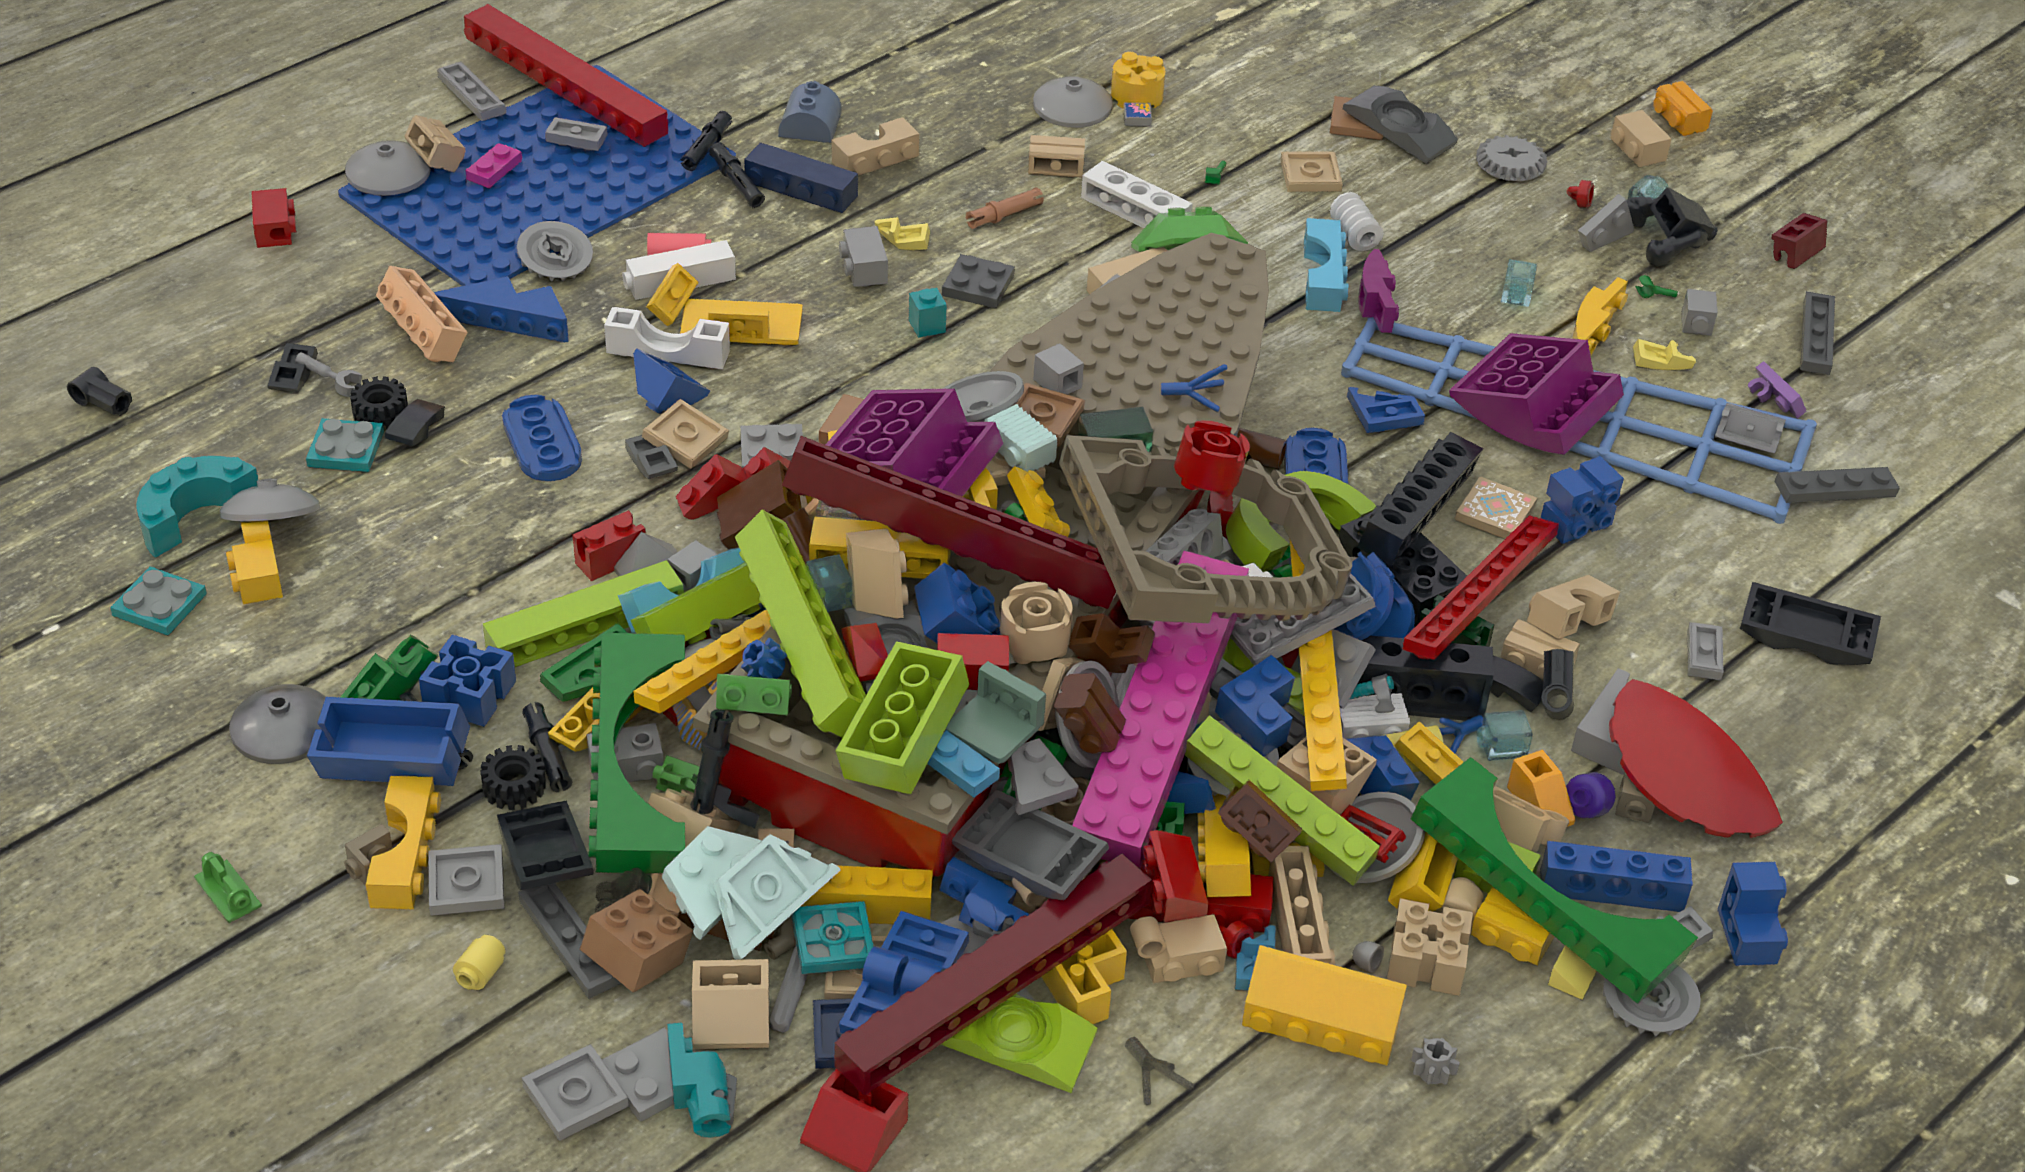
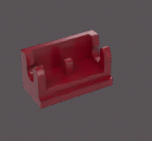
(1800, 239)

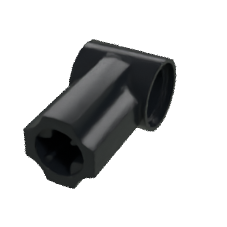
(95, 388)
(1558, 681)

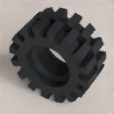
(387, 393)
(509, 763)

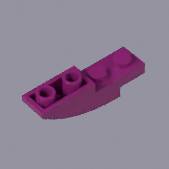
(1375, 292)

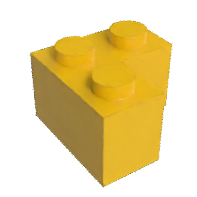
(1084, 978)

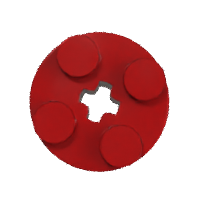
(1211, 457)

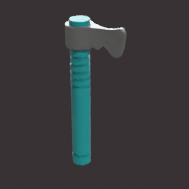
(1382, 687)

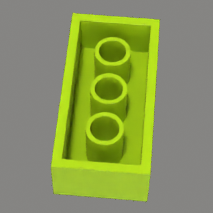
(902, 717)

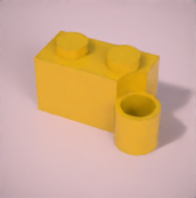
(255, 564)

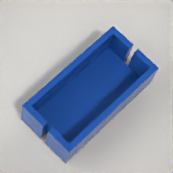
(388, 739)

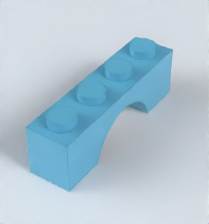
(1325, 284)
(654, 594)

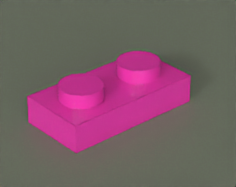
(493, 165)

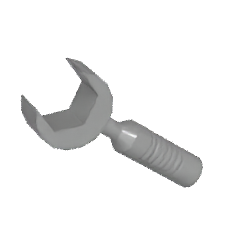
(341, 379)

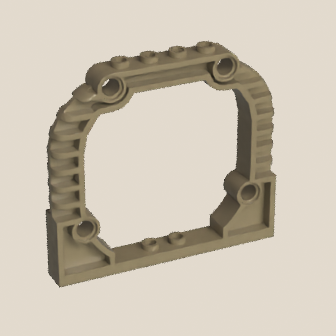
(1185, 591)

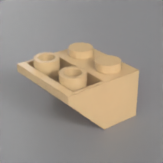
(876, 573)
(1357, 765)
(677, 808)
(730, 1004)

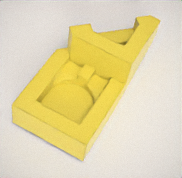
(904, 237)
(1660, 357)

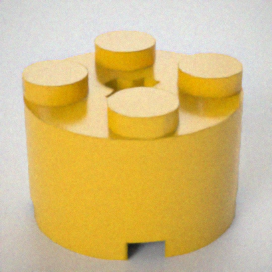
(1138, 79)

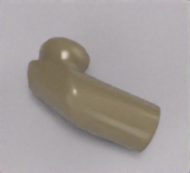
(782, 942)

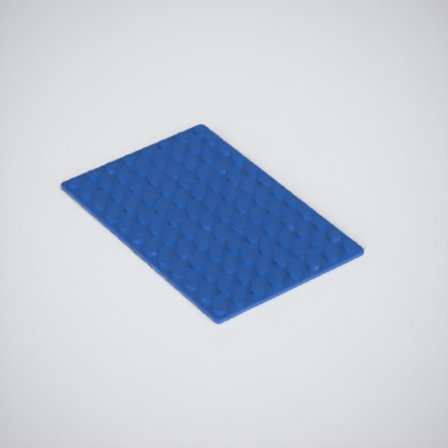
(476, 229)

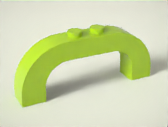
(1260, 544)

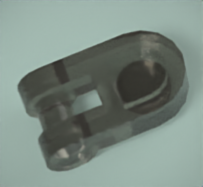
(627, 883)

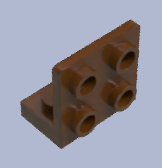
(1258, 821)

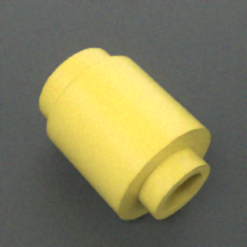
(479, 962)

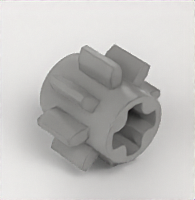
(1435, 1061)

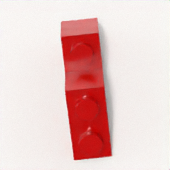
(716, 478)

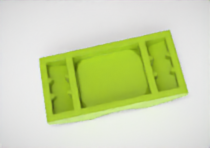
(1031, 1040)

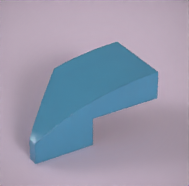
(1247, 957)

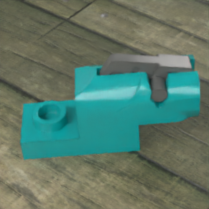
(701, 1085)

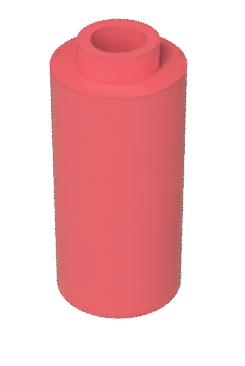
(667, 242)

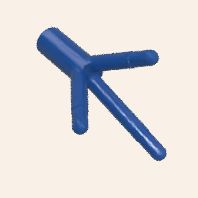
(1201, 382)
(1460, 729)

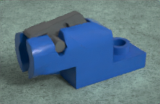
(985, 899)

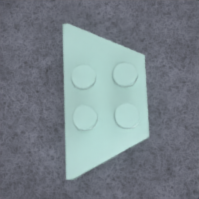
(698, 867)
(766, 890)

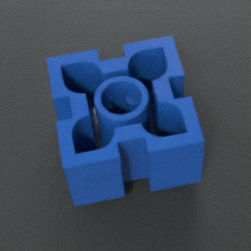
(1582, 498)
(469, 678)

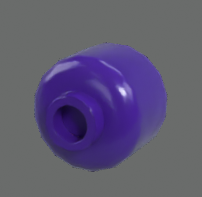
(1591, 795)

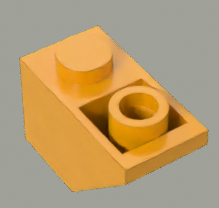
(1540, 783)

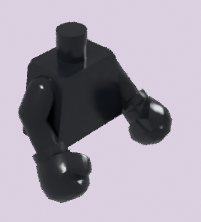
(1680, 219)

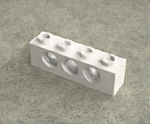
(1127, 194)

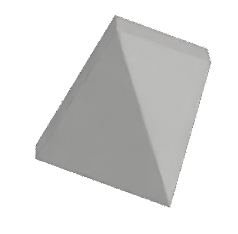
(643, 553)

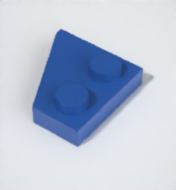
(1385, 410)

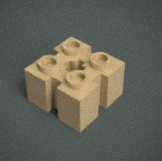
(1430, 947)

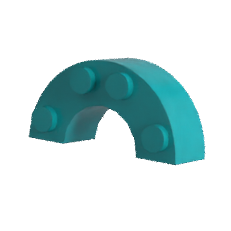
(184, 488)

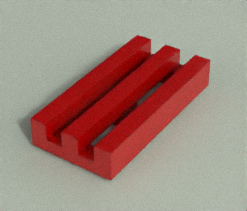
(1386, 845)

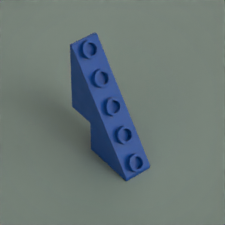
(499, 307)

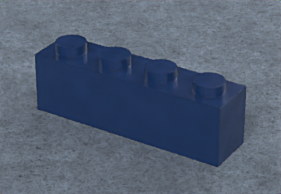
(801, 177)

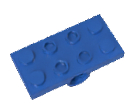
(903, 963)

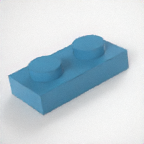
(963, 765)

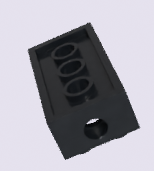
(1419, 571)
(1448, 687)

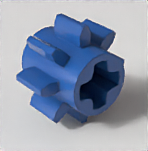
(764, 659)

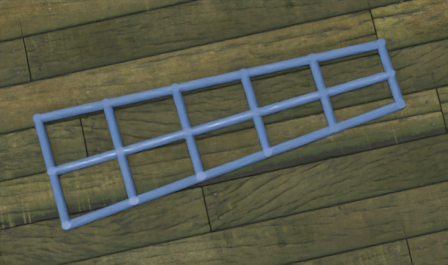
(1615, 419)

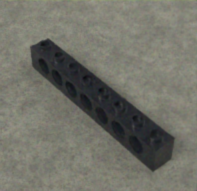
(1418, 498)

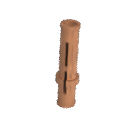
(995, 211)

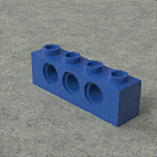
(1617, 876)

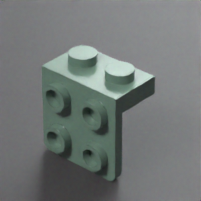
(1000, 715)

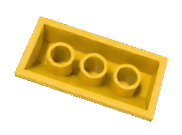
(1324, 1005)

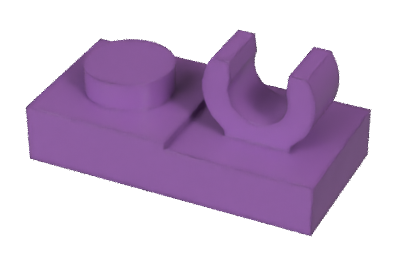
(1771, 382)

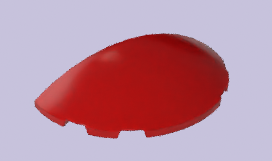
(1689, 764)

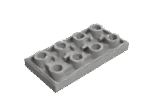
(1273, 637)

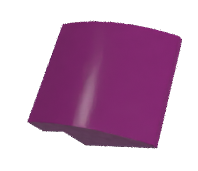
(1538, 391)
(920, 437)

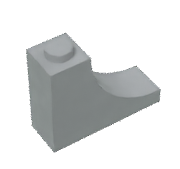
(1593, 735)

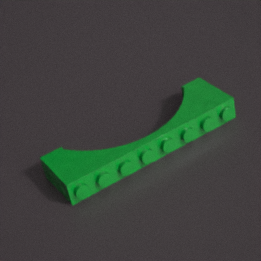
(627, 827)
(1624, 950)

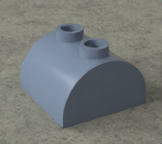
(811, 113)

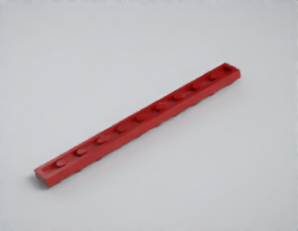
(1479, 588)

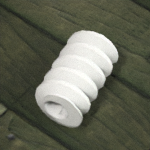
(1357, 221)

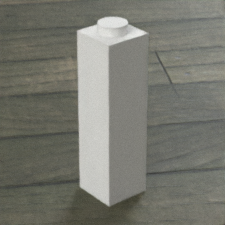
(706, 263)

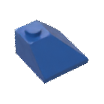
(664, 383)

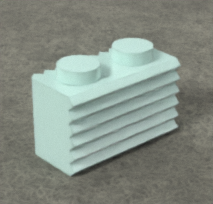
(1024, 440)

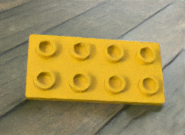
(748, 320)

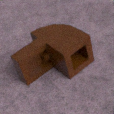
(1114, 648)

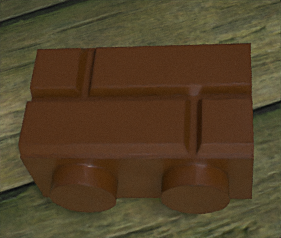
(1089, 713)

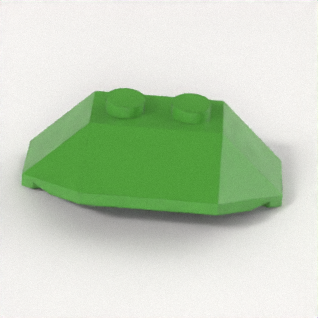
(1180, 227)

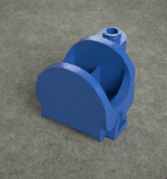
(1393, 609)

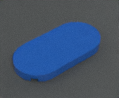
(542, 438)
(1316, 452)

